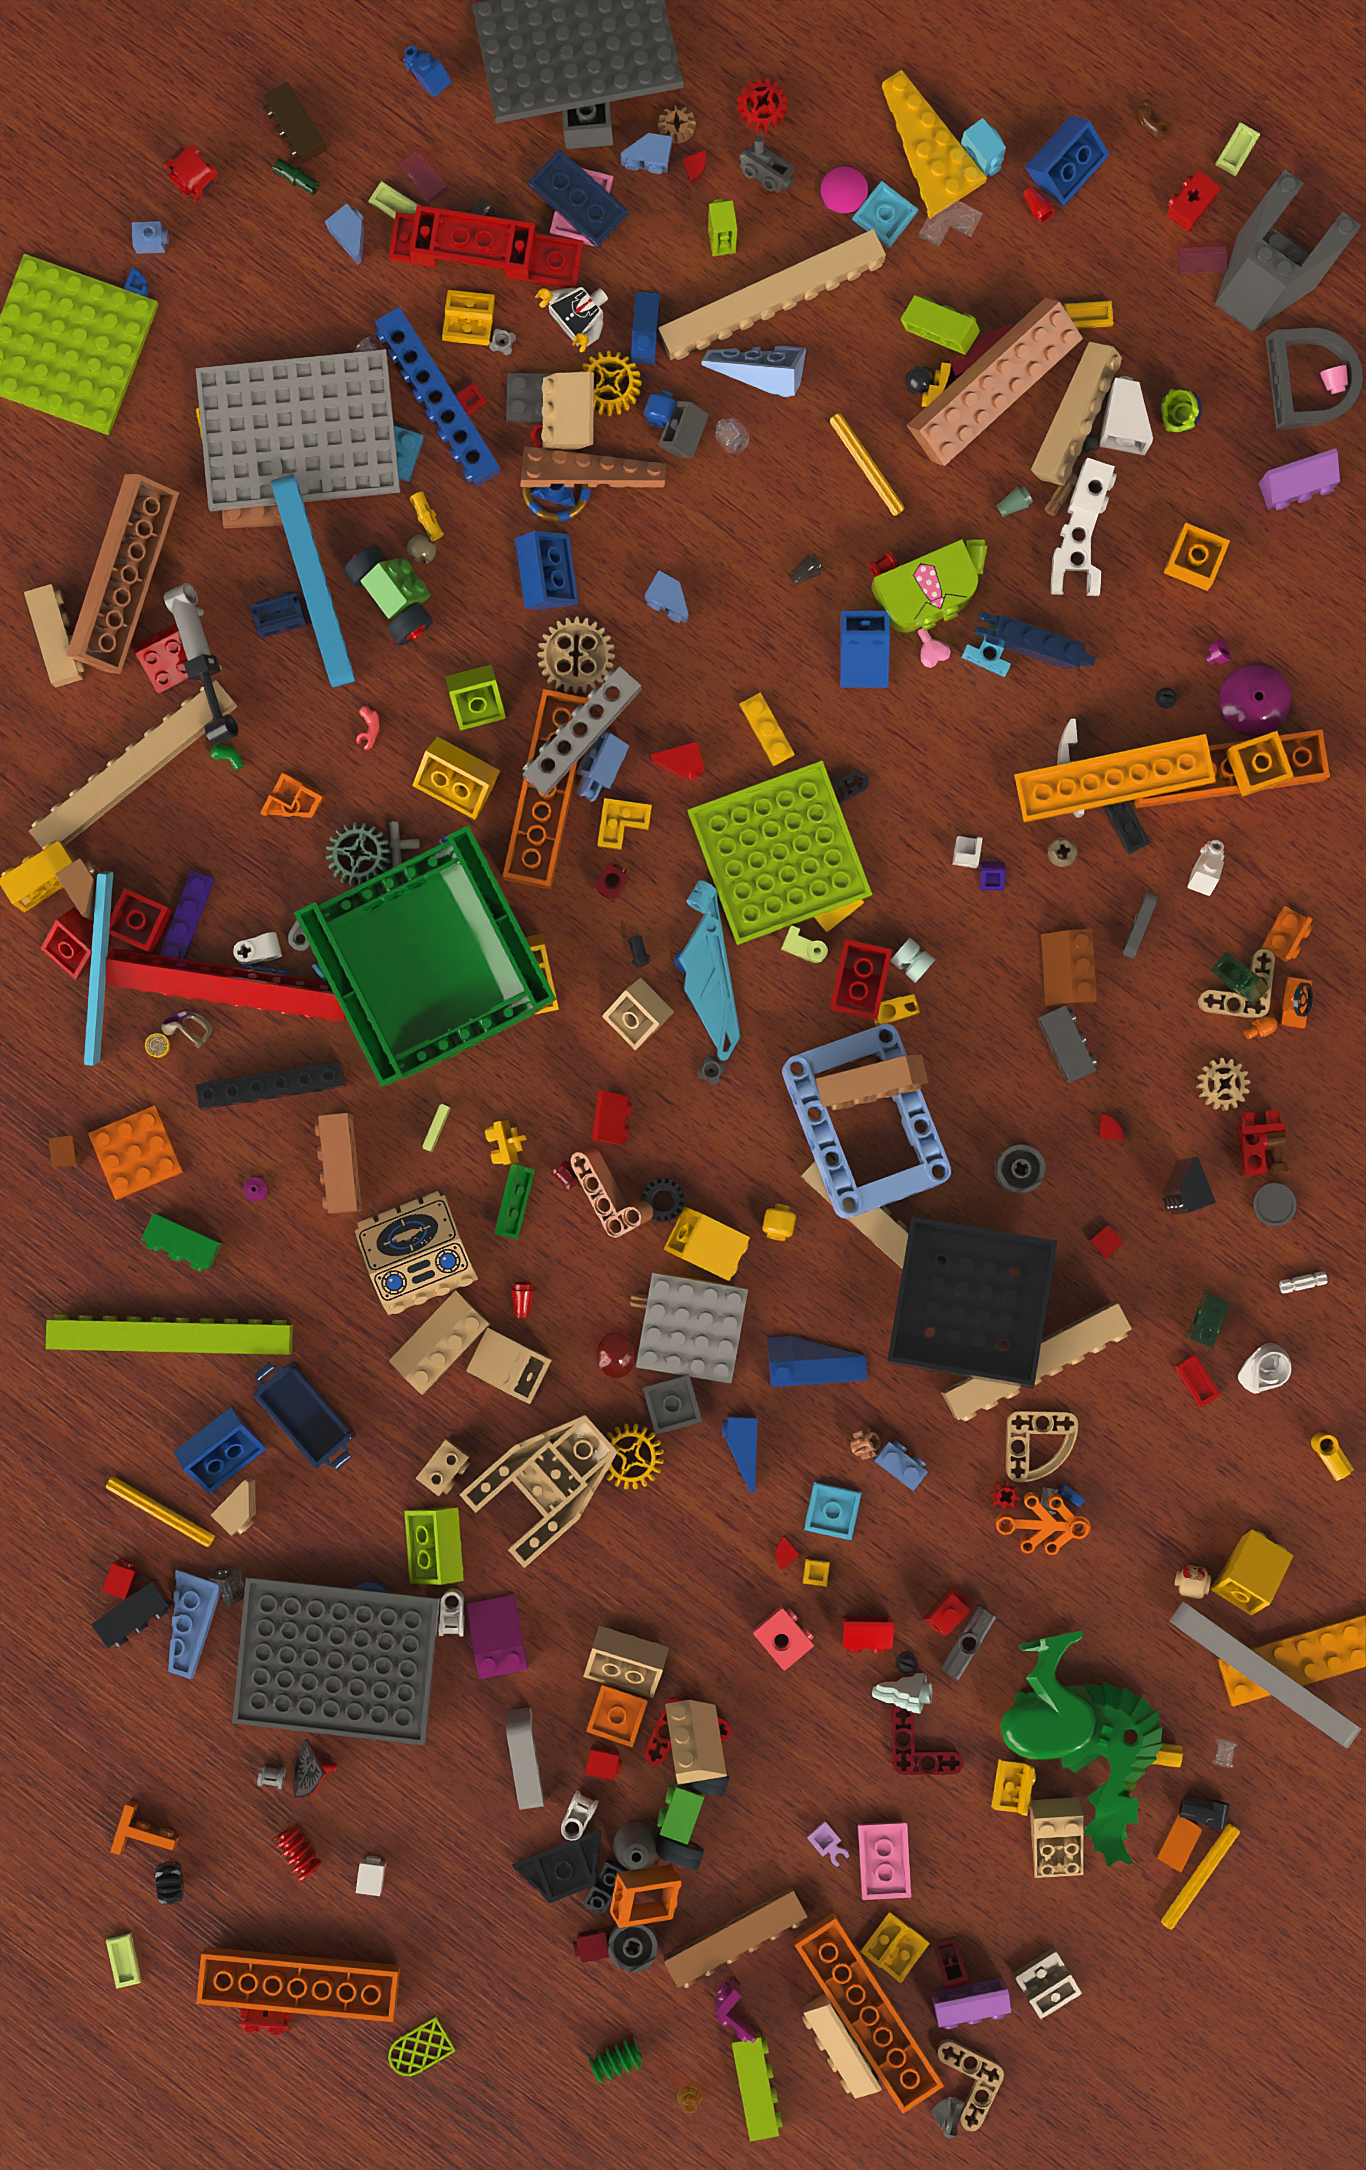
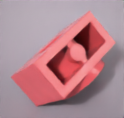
(783, 1622)

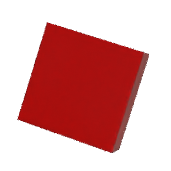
(471, 398)
(1106, 1241)

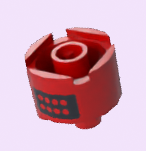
(190, 172)

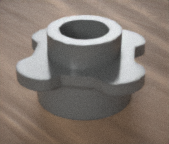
(710, 1064)

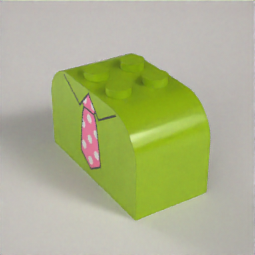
(927, 588)

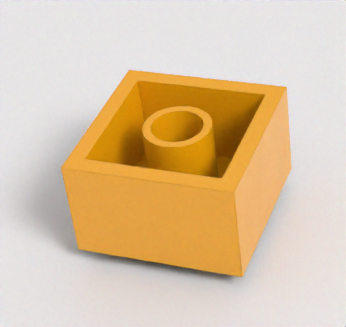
(1196, 556)
(1259, 763)

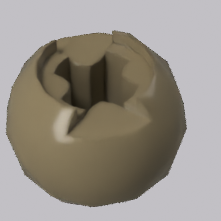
(421, 549)
(1067, 844)

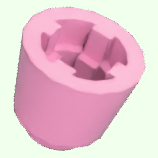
(1335, 379)

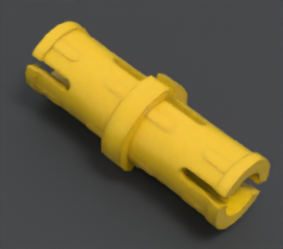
(426, 516)

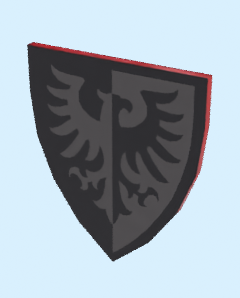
(309, 1771)

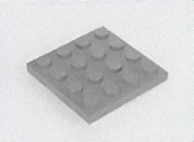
(692, 1327)

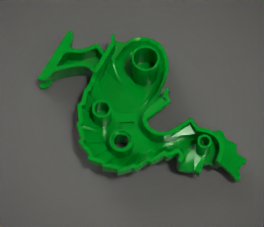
(1080, 1727)

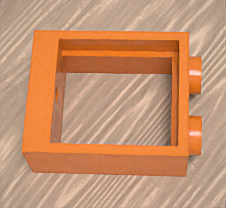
(642, 1880)

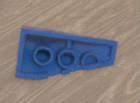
(806, 1362)

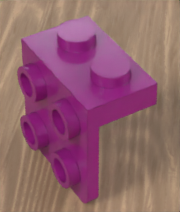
(727, 1996)

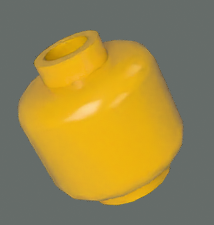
(779, 1222)

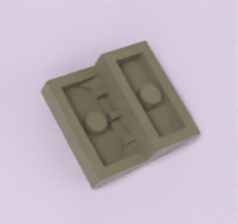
(1047, 1983)

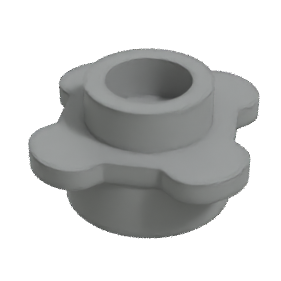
(499, 335)

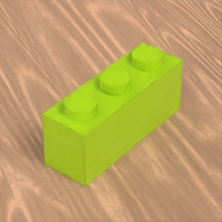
(722, 227)
(940, 324)

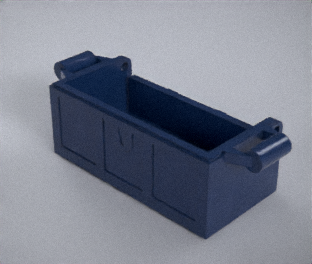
(304, 1415)

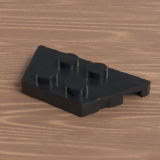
(563, 1868)

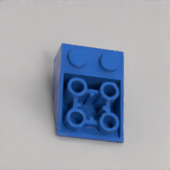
(864, 649)

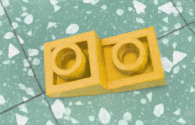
(941, 378)

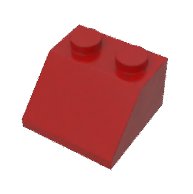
(70, 943)
(867, 1633)

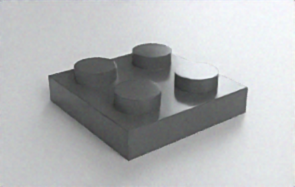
(524, 398)
(672, 1404)

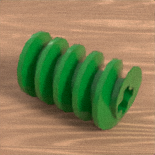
(616, 2061)

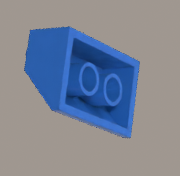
(1067, 159)
(546, 570)
(219, 1450)

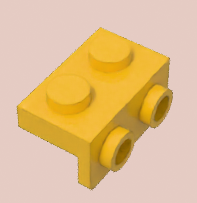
(1013, 1786)

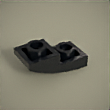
(601, 1894)

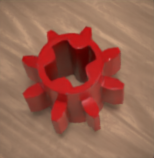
(1011, 1496)

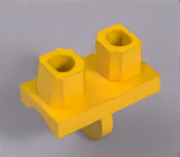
(508, 1141)

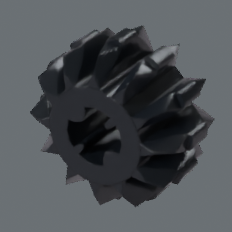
(169, 1882)

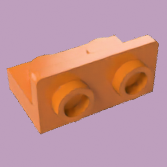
(1287, 933)

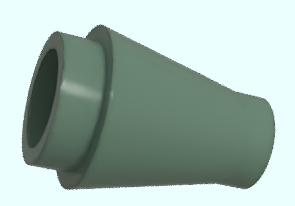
(1015, 501)

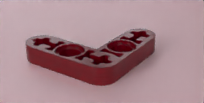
(915, 1757)

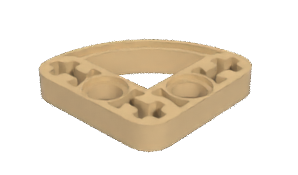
(1024, 1434)

